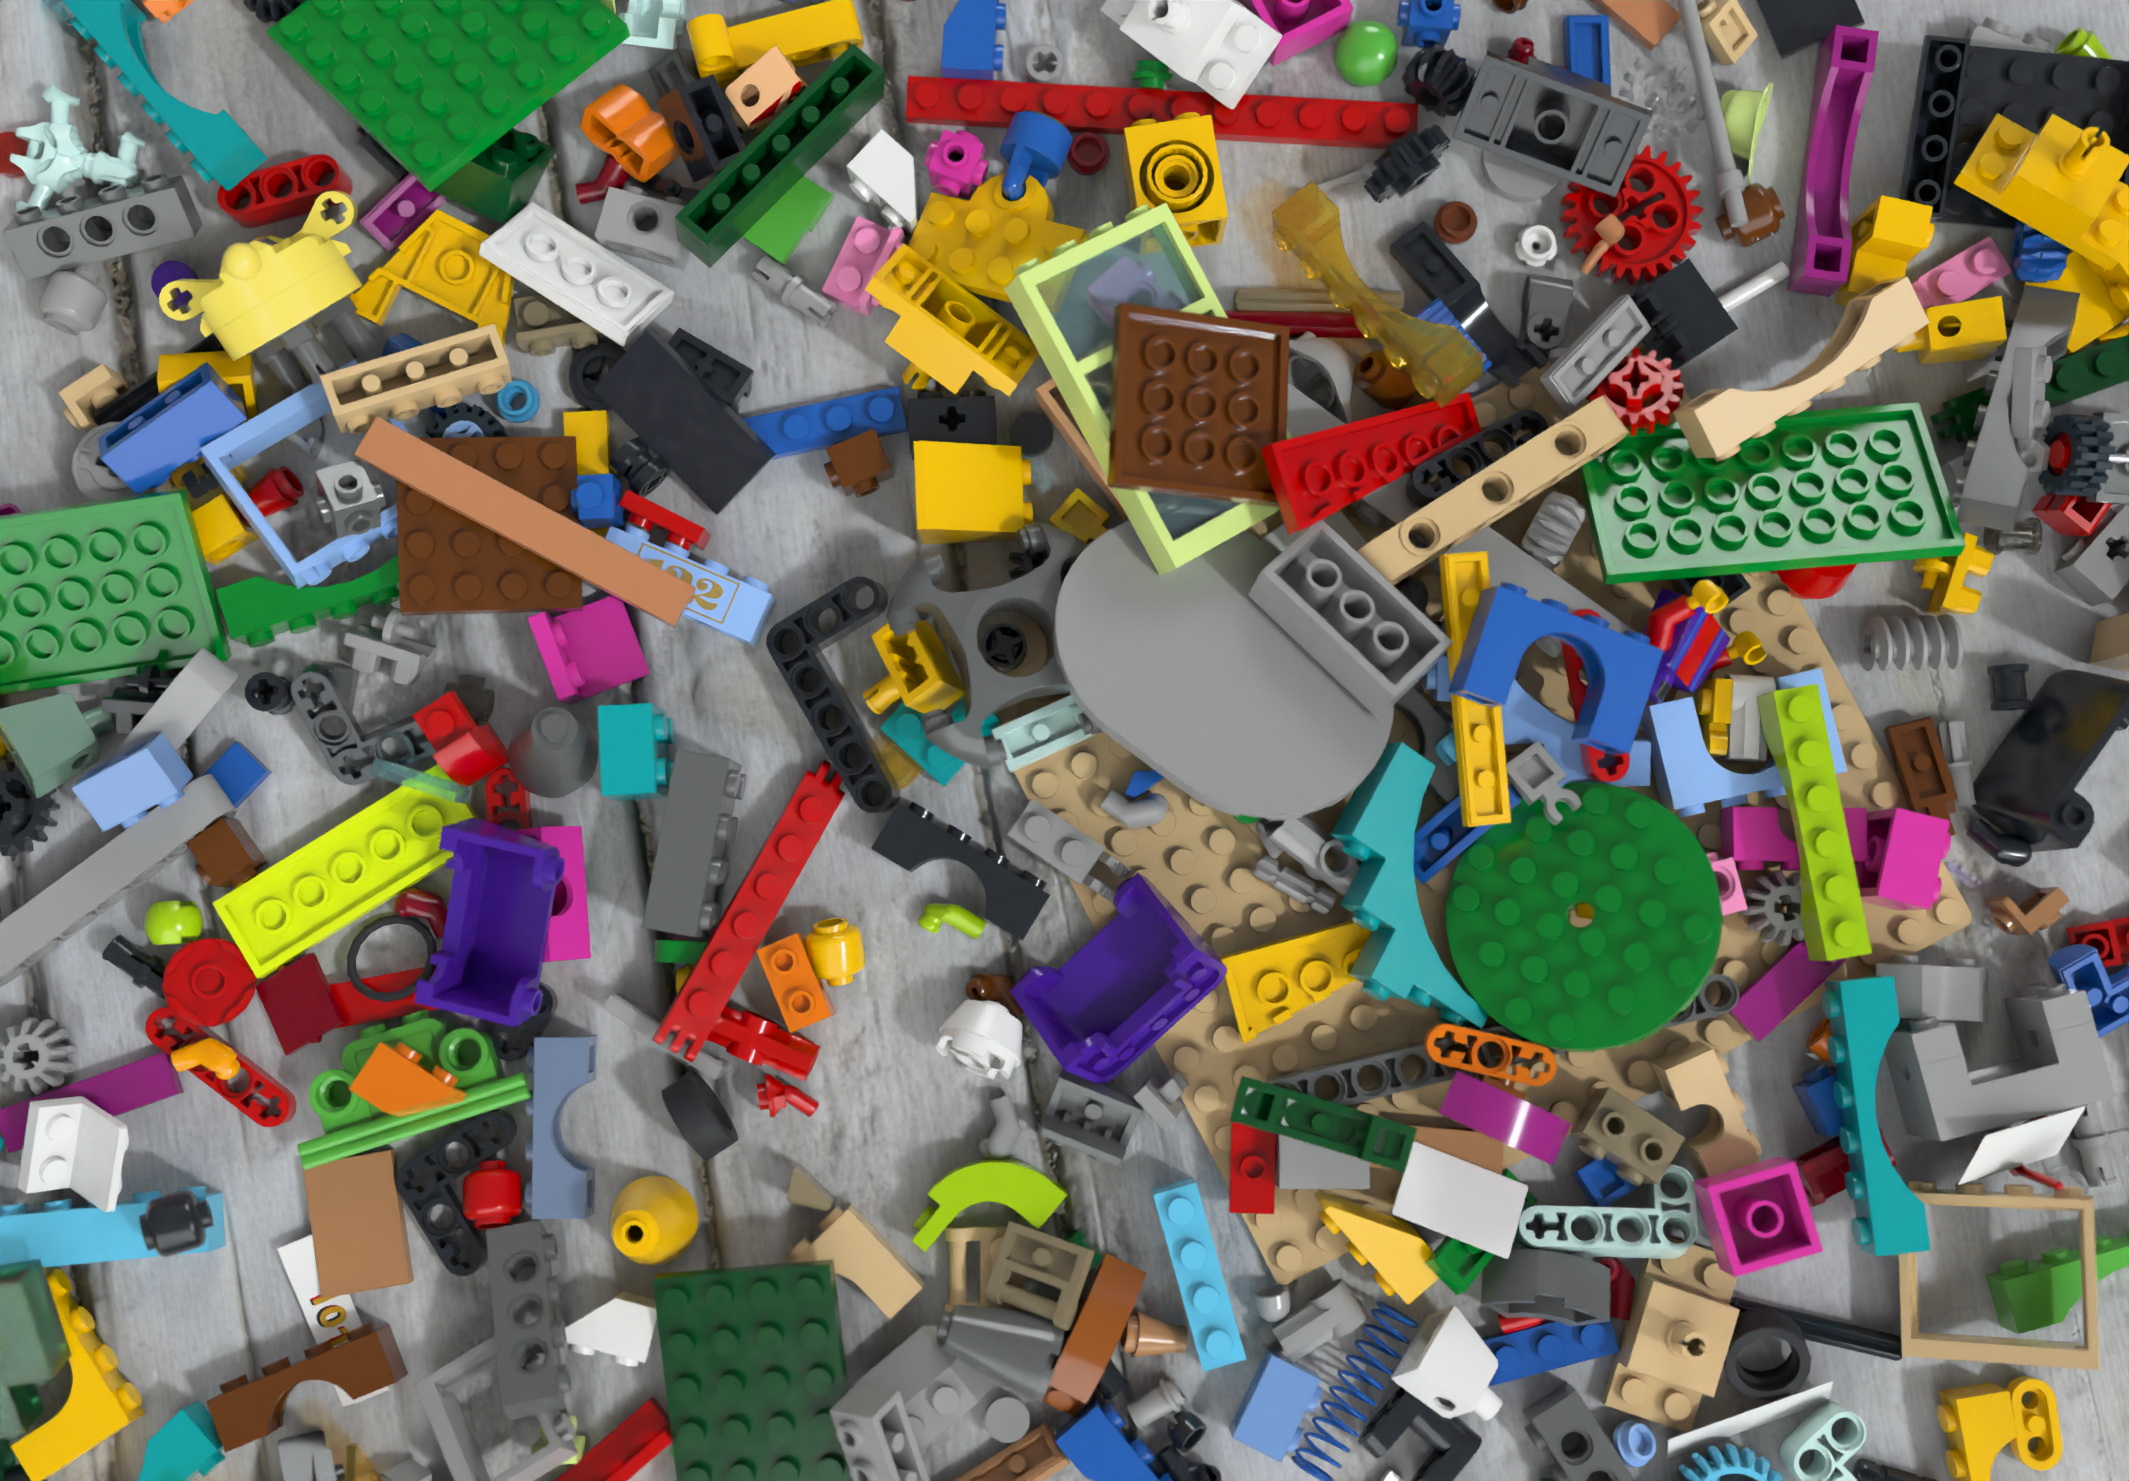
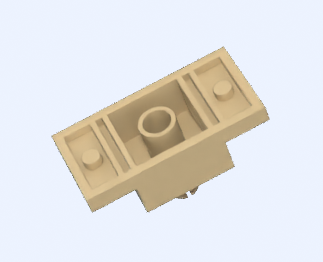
(1673, 1339)

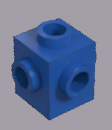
(1427, 21)

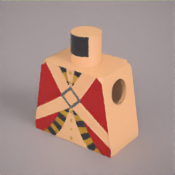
(764, 91)

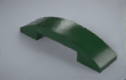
(1322, 1123)

